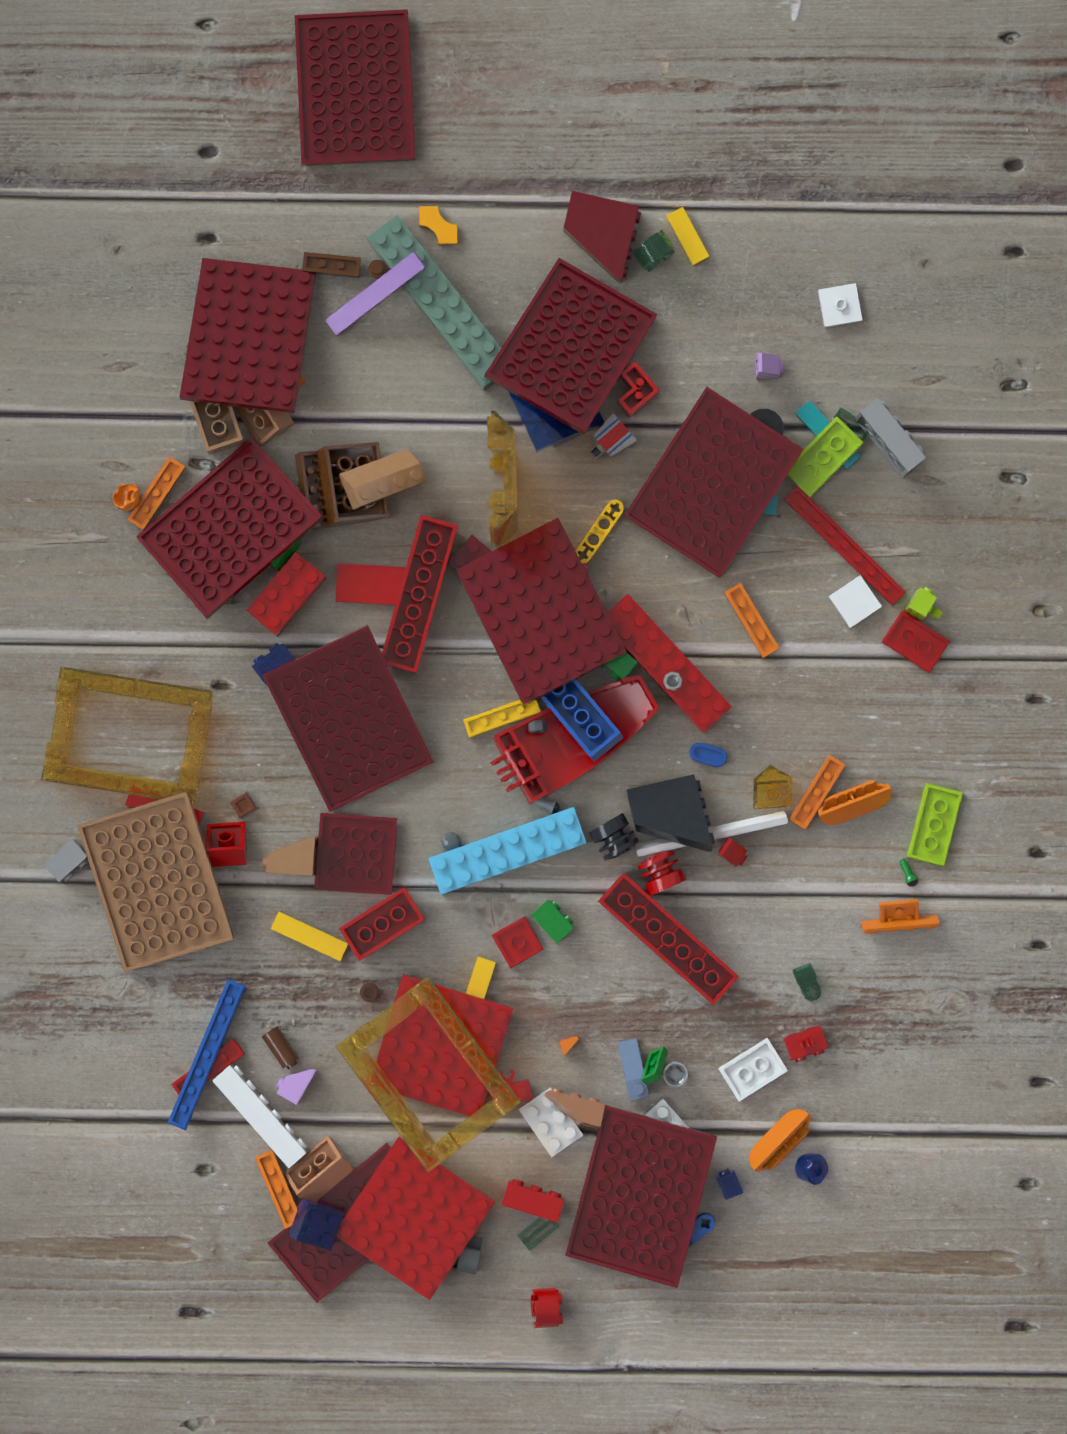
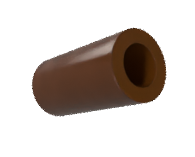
(280, 1048)

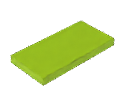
(824, 456)
(934, 824)

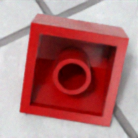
(226, 844)

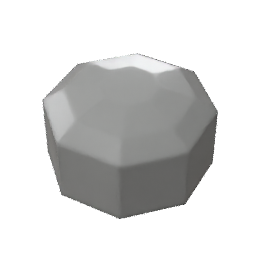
(672, 681)

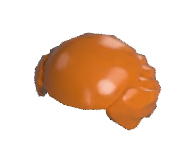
(126, 497)

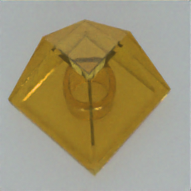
(772, 789)

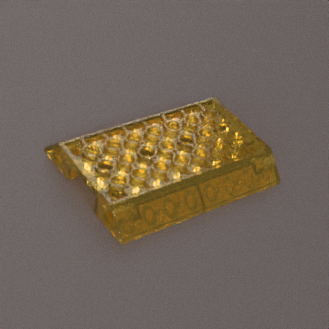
(502, 439)

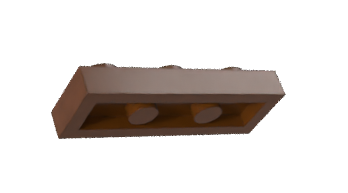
(331, 264)

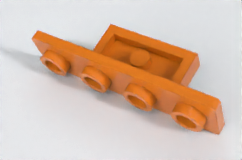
(899, 916)

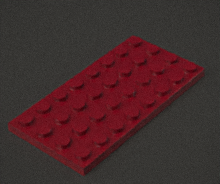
(317, 1267)

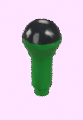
(910, 879)

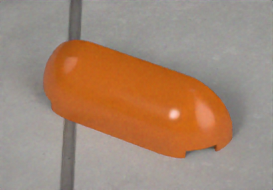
(854, 802)
(780, 1140)

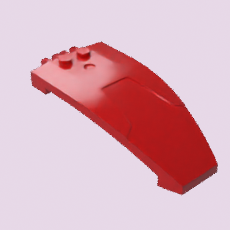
(554, 758)

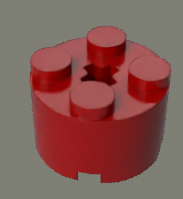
(546, 1307)

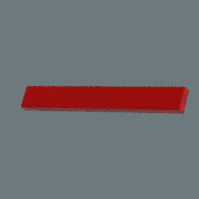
(844, 545)

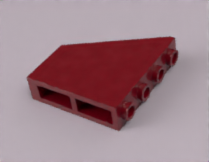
(603, 230)

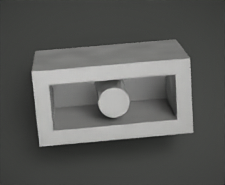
(67, 861)

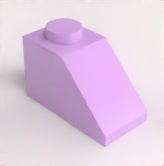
(768, 366)
(295, 1084)

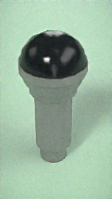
(551, 806)

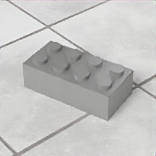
(890, 437)

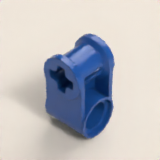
(699, 1229)

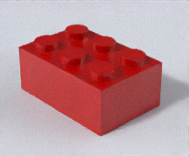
(533, 1200)

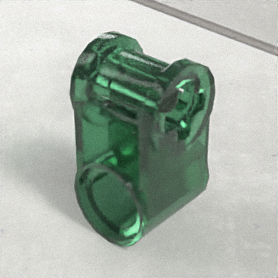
(806, 978)

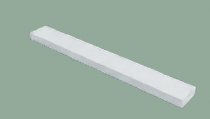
(719, 832)

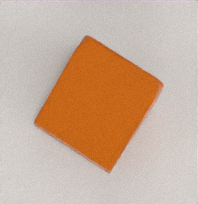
(567, 1044)

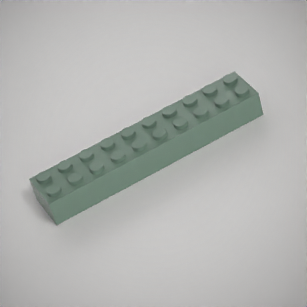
(438, 301)

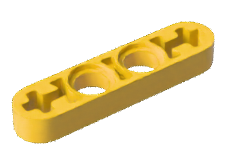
(601, 533)

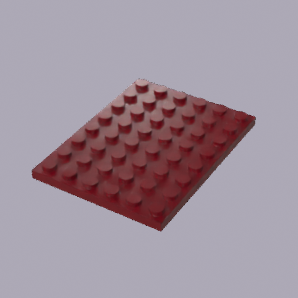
(354, 87)
(247, 335)
(570, 346)
(713, 482)
(229, 527)
(541, 611)
(348, 718)
(641, 1196)

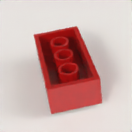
(286, 594)
(382, 924)

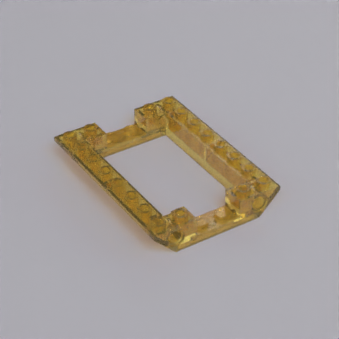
(67, 694)
(392, 1103)

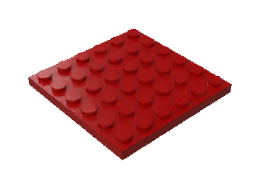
(426, 1062)
(414, 1219)

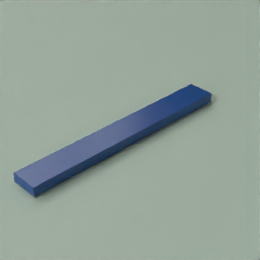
(206, 1054)

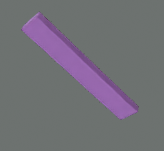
(375, 293)

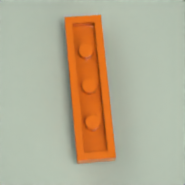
(156, 493)
(751, 620)
(816, 792)
(277, 1187)

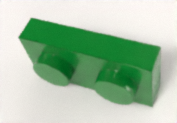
(654, 1065)

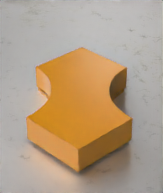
(431, 219)

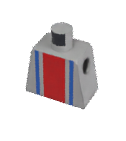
(612, 438)

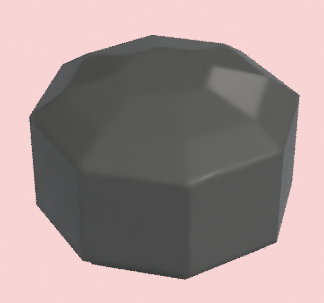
(537, 727)
(450, 841)

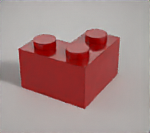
(641, 390)

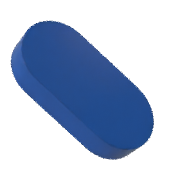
(708, 754)

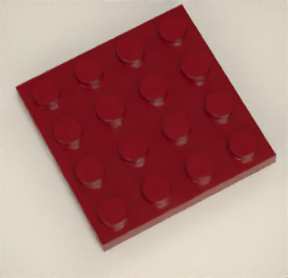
(355, 853)

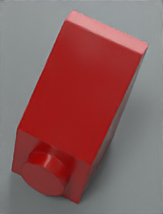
(732, 852)

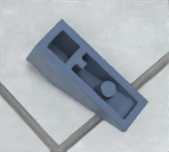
(633, 1069)

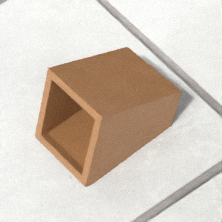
(293, 859)

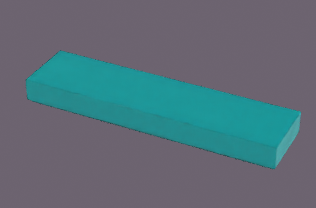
(816, 424)

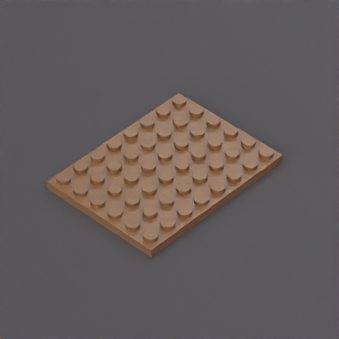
(156, 881)

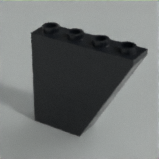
(672, 812)

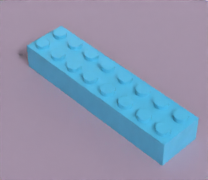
(507, 850)

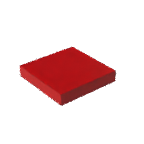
(517, 942)

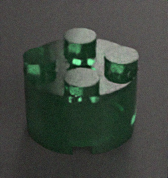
(653, 250)

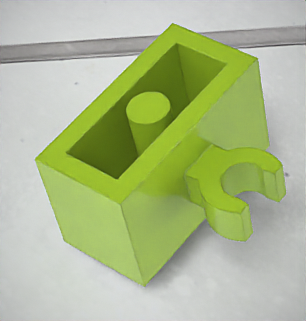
(922, 603)

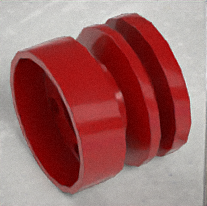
(661, 872)

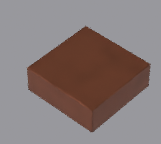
(243, 805)

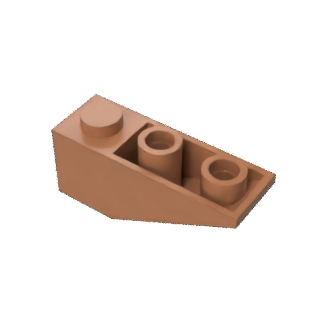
(579, 1110)

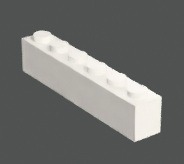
(260, 1116)

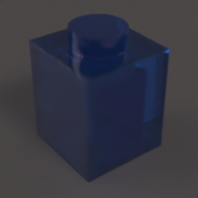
(728, 1183)

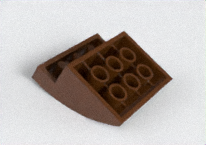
(323, 488)

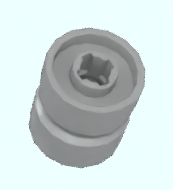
(675, 1073)

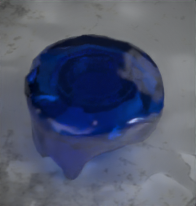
(811, 1168)

